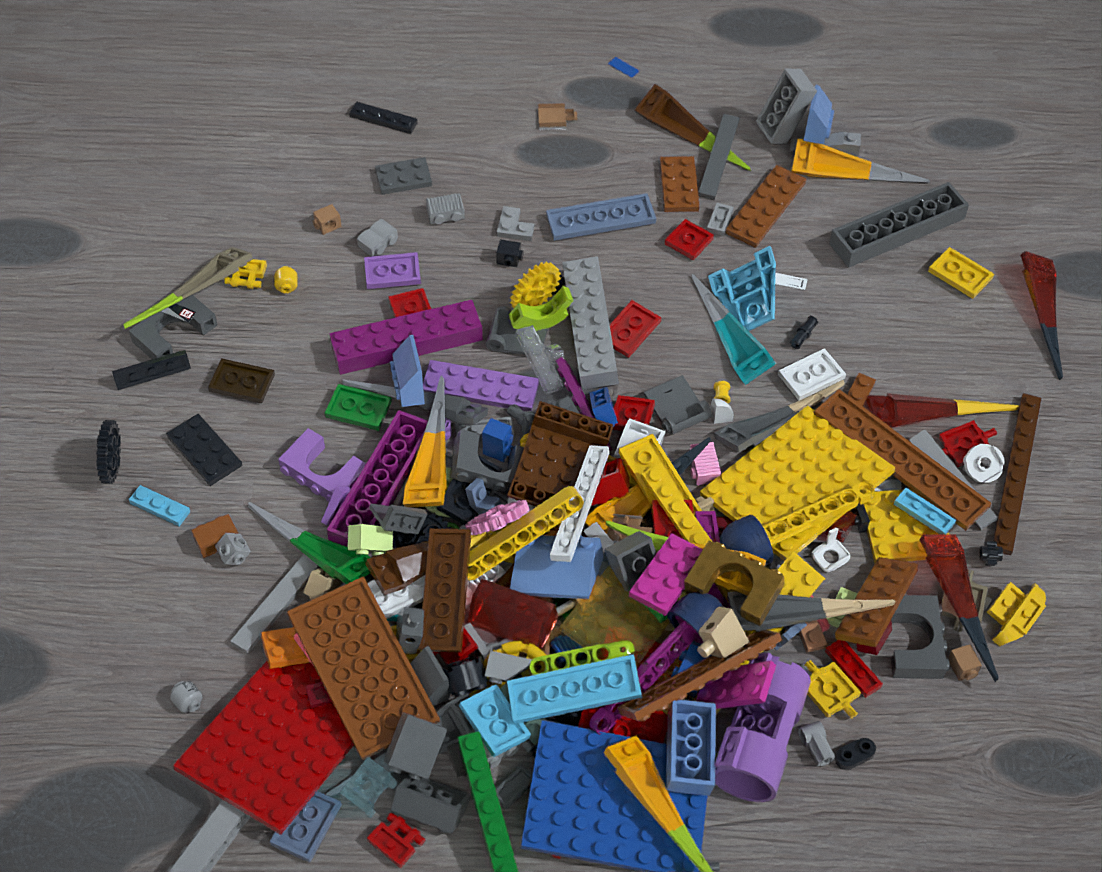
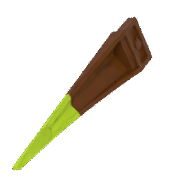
(669, 114)

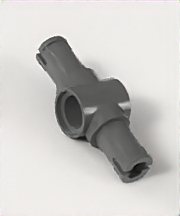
(524, 418)

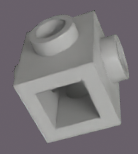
(232, 549)

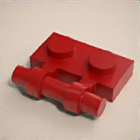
(391, 844)

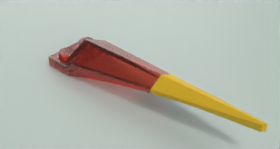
(906, 409)

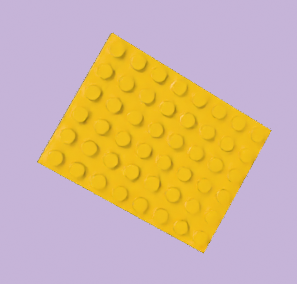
(793, 470)

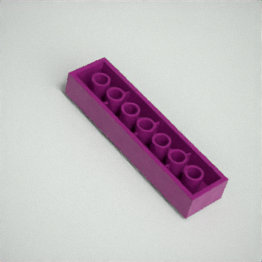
(432, 331)
(381, 476)

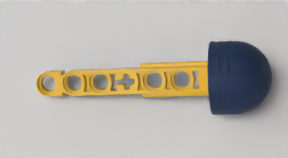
(751, 537)

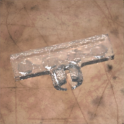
(541, 358)

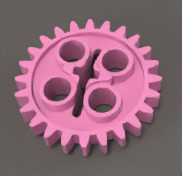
(497, 517)

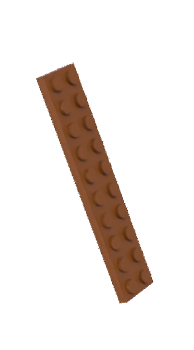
(911, 464)

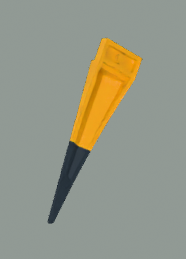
(634, 501)

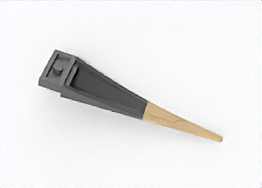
(756, 429)
(795, 609)

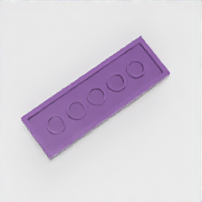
(482, 385)

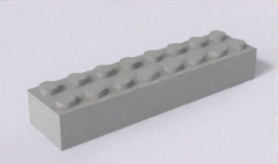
(590, 323)

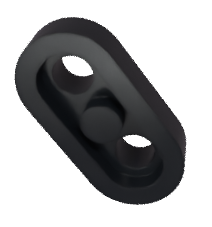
(856, 752)

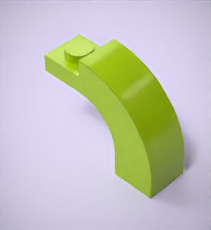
(543, 315)

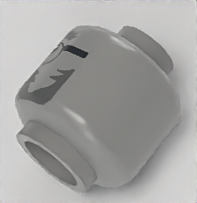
(186, 696)

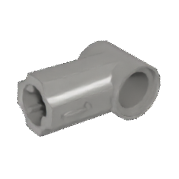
(814, 737)

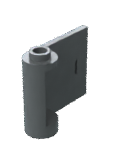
(502, 334)
(678, 405)

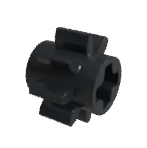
(991, 553)

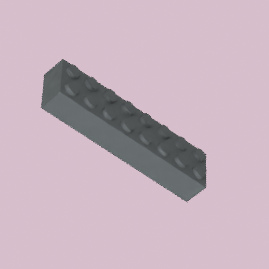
(898, 224)

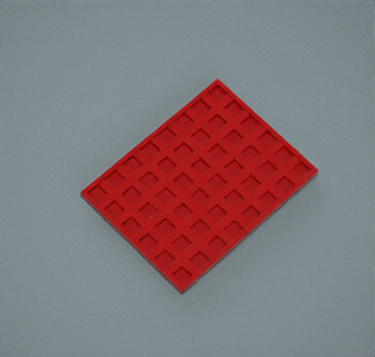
(269, 747)

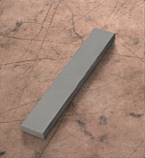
(931, 448)
(274, 604)

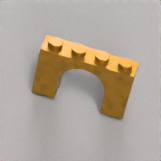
(718, 560)

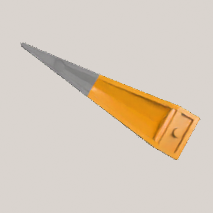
(827, 162)
(428, 475)

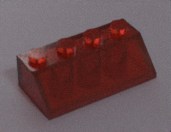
(511, 614)

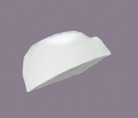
(721, 411)

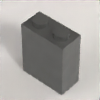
(414, 746)

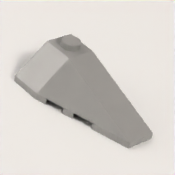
(841, 141)

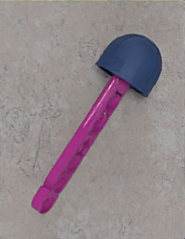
(687, 618)

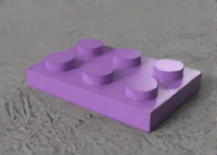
(392, 270)

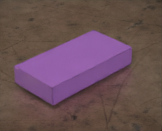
(335, 503)

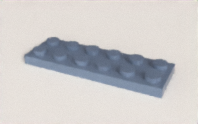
(600, 216)

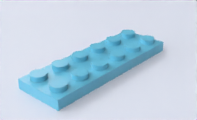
(574, 689)

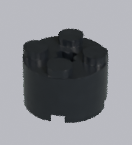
(465, 675)

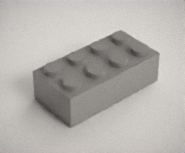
(786, 106)

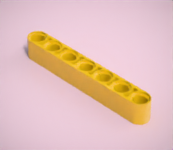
(531, 531)

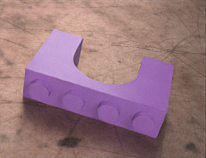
(302, 452)

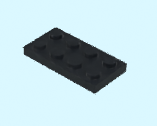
(204, 449)
(456, 500)

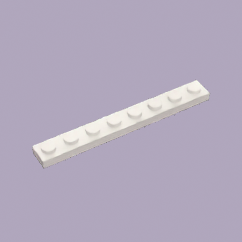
(586, 484)

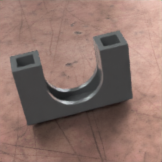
(146, 333)
(467, 465)
(930, 661)

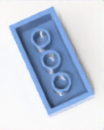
(691, 747)

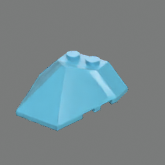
(748, 290)

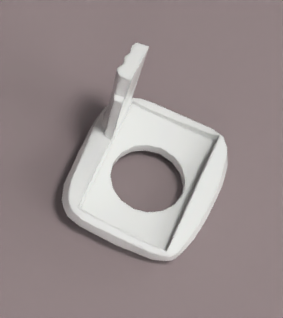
(834, 545)

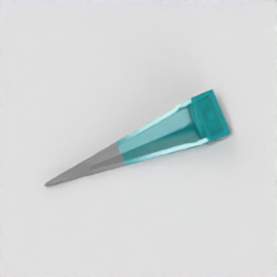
(744, 350)

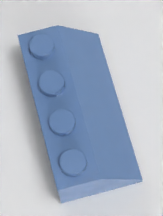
(819, 118)
(407, 374)

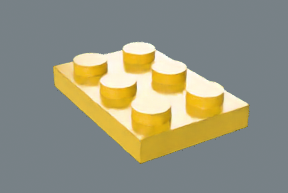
(961, 272)

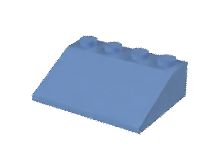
(539, 576)

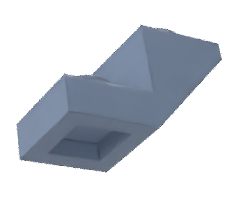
(478, 497)

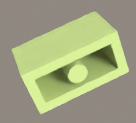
(369, 539)

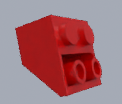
(613, 482)

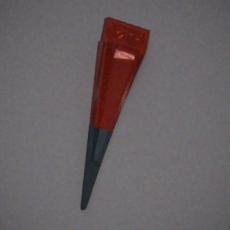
(1041, 283)
(949, 566)

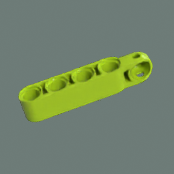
(613, 649)

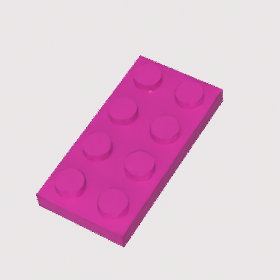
(665, 575)
(740, 686)

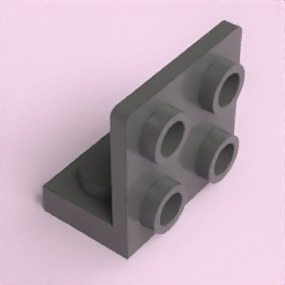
(399, 518)

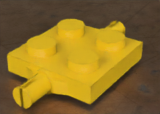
(831, 689)

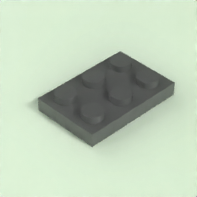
(403, 175)

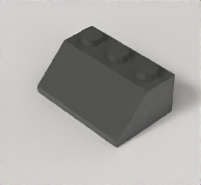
(431, 803)

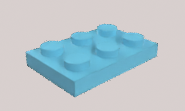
(493, 717)

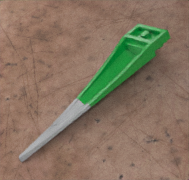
(329, 556)

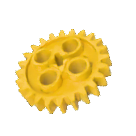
(536, 285)

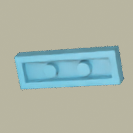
(159, 505)
(924, 512)

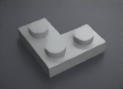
(511, 227)

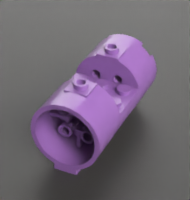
(756, 743)

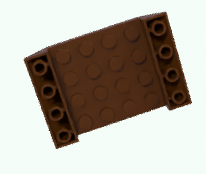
(555, 452)

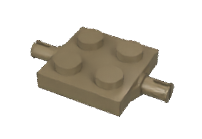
(979, 594)

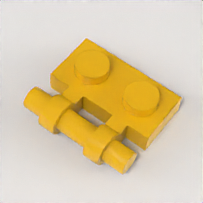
(253, 270)

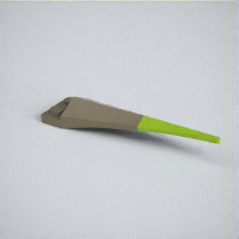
(217, 269)

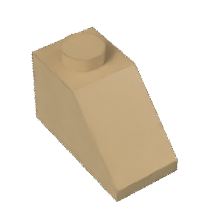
(320, 584)

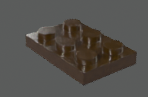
(241, 380)

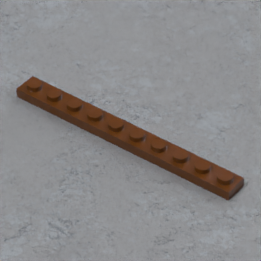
(1017, 473)

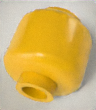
(285, 279)

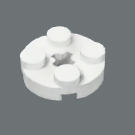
(994, 466)

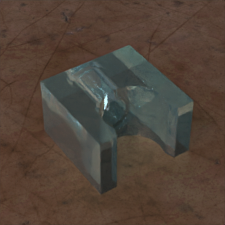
(365, 799)

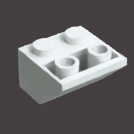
(636, 430)

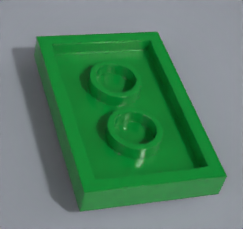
(358, 407)

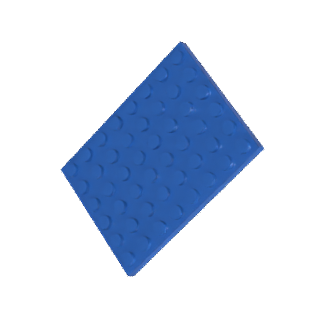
(589, 813)

